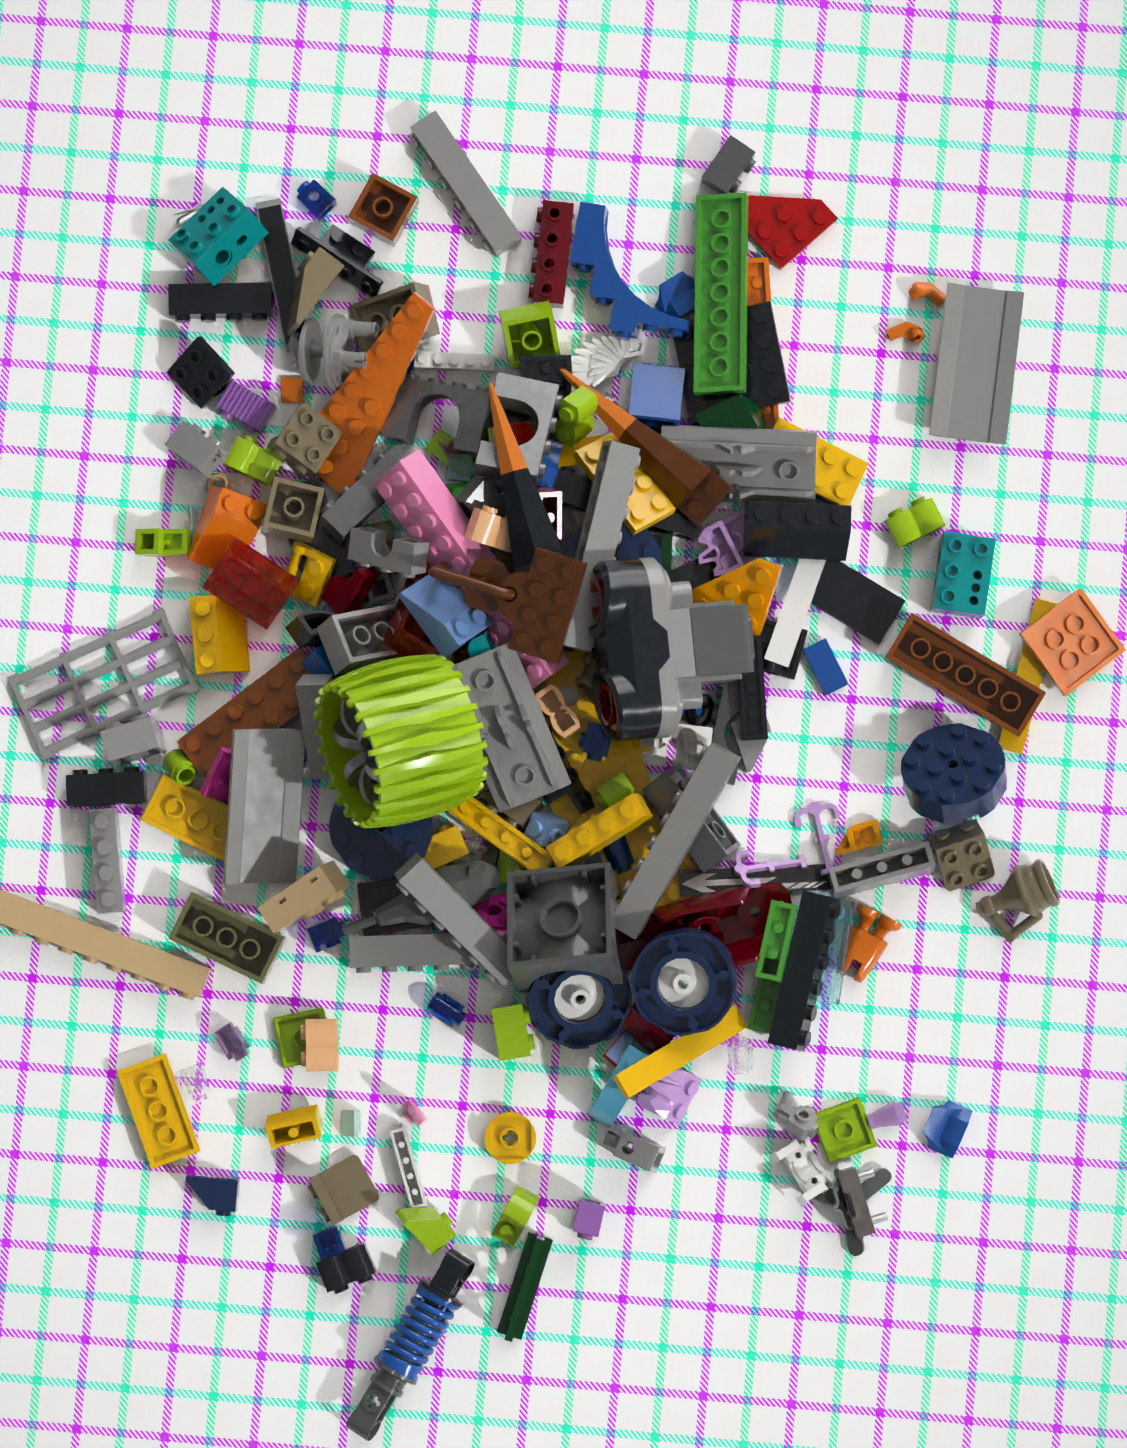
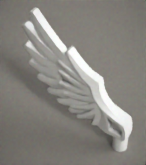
(604, 358)

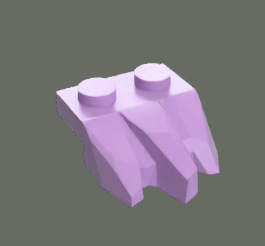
(725, 544)
(670, 1095)

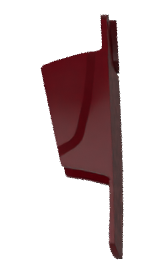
(720, 913)

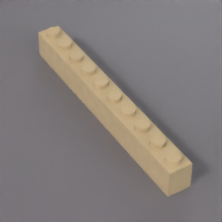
(103, 945)

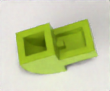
(162, 542)
(515, 1215)

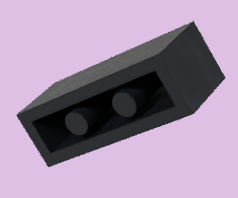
(106, 787)

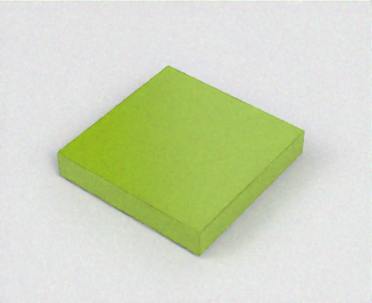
(289, 1035)
(844, 1130)

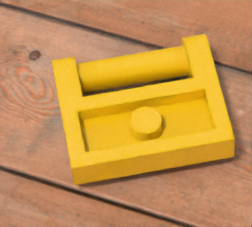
(315, 573)

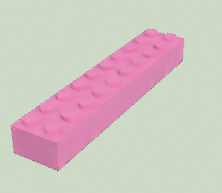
(434, 516)

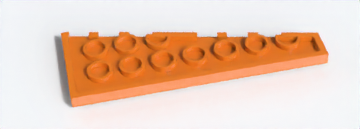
(369, 393)

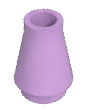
(889, 1115)

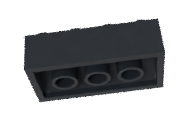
(796, 530)

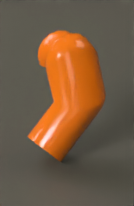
(927, 289)
(906, 330)

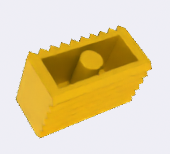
(294, 1126)

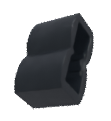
(346, 1268)

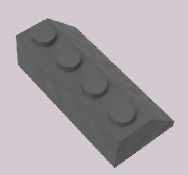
(713, 840)

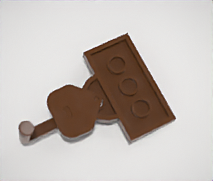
(542, 595)

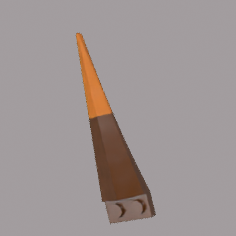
(680, 476)

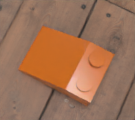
(221, 520)

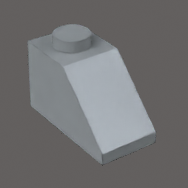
(748, 750)

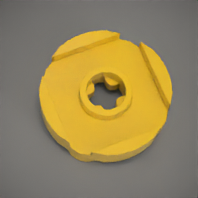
(499, 1148)

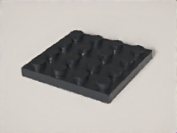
(766, 371)

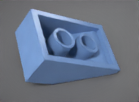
(443, 613)

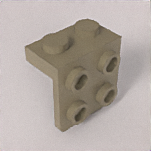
(305, 441)
(962, 855)
(343, 1189)

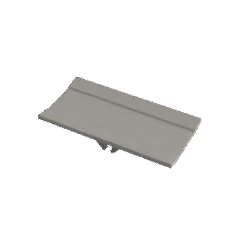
(976, 364)
(756, 462)
(519, 742)
(264, 805)

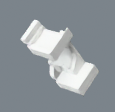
(693, 736)
(804, 1169)

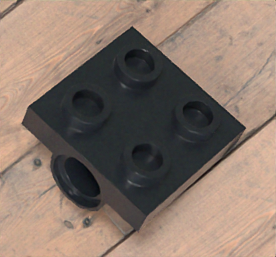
(201, 372)
(777, 669)

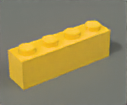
(600, 831)

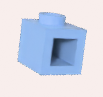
(546, 828)

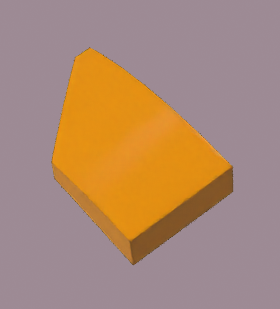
(860, 837)

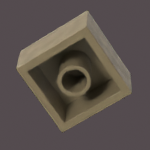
(293, 510)

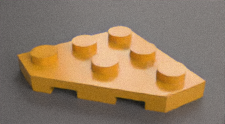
(747, 584)

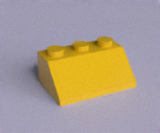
(218, 637)

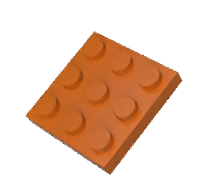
(1072, 641)

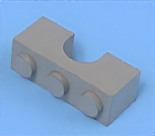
(369, 549)

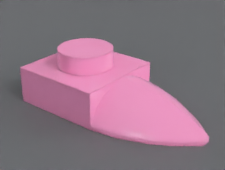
(413, 1113)

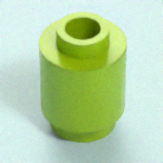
(179, 766)

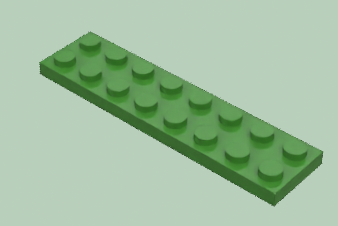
(721, 294)

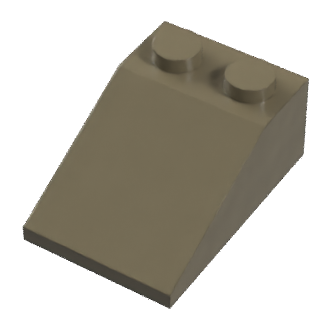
(315, 276)
(385, 307)

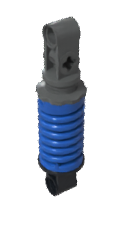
(414, 1343)

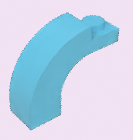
(610, 1099)

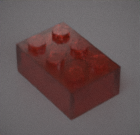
(251, 583)

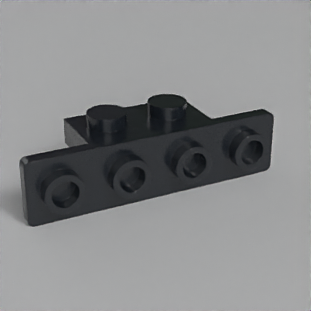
(346, 250)
(579, 795)

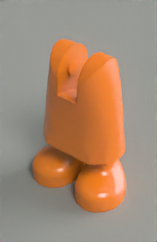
(865, 946)

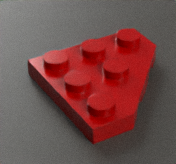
(786, 225)

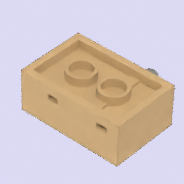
(305, 897)

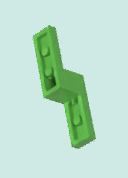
(771, 964)

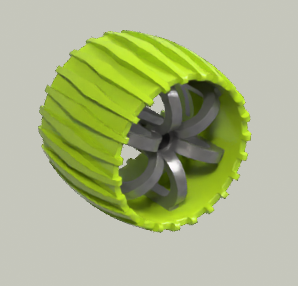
(400, 740)

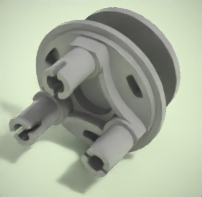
(336, 351)

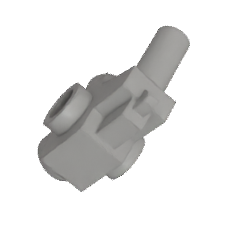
(798, 1122)

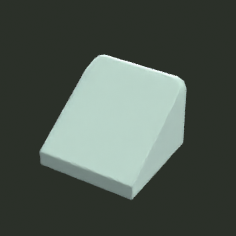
(351, 1123)

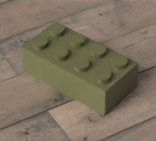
(227, 937)

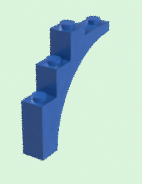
(629, 312)

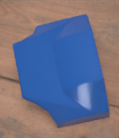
(677, 296)
(946, 1127)

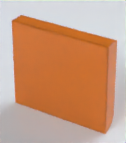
(291, 390)

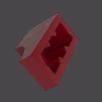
(348, 593)

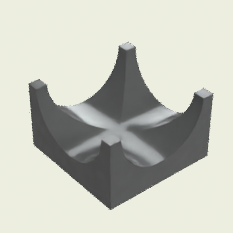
(562, 922)

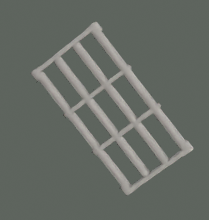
(120, 662)

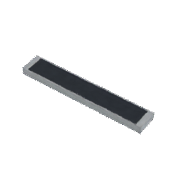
(279, 260)

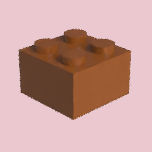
(383, 209)

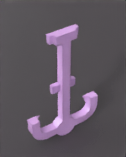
(815, 809)
(741, 869)

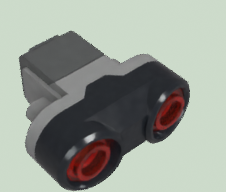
(659, 648)

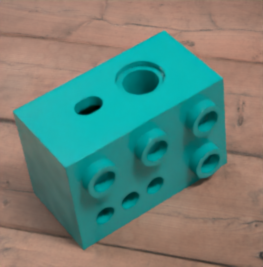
(218, 236)
(962, 575)

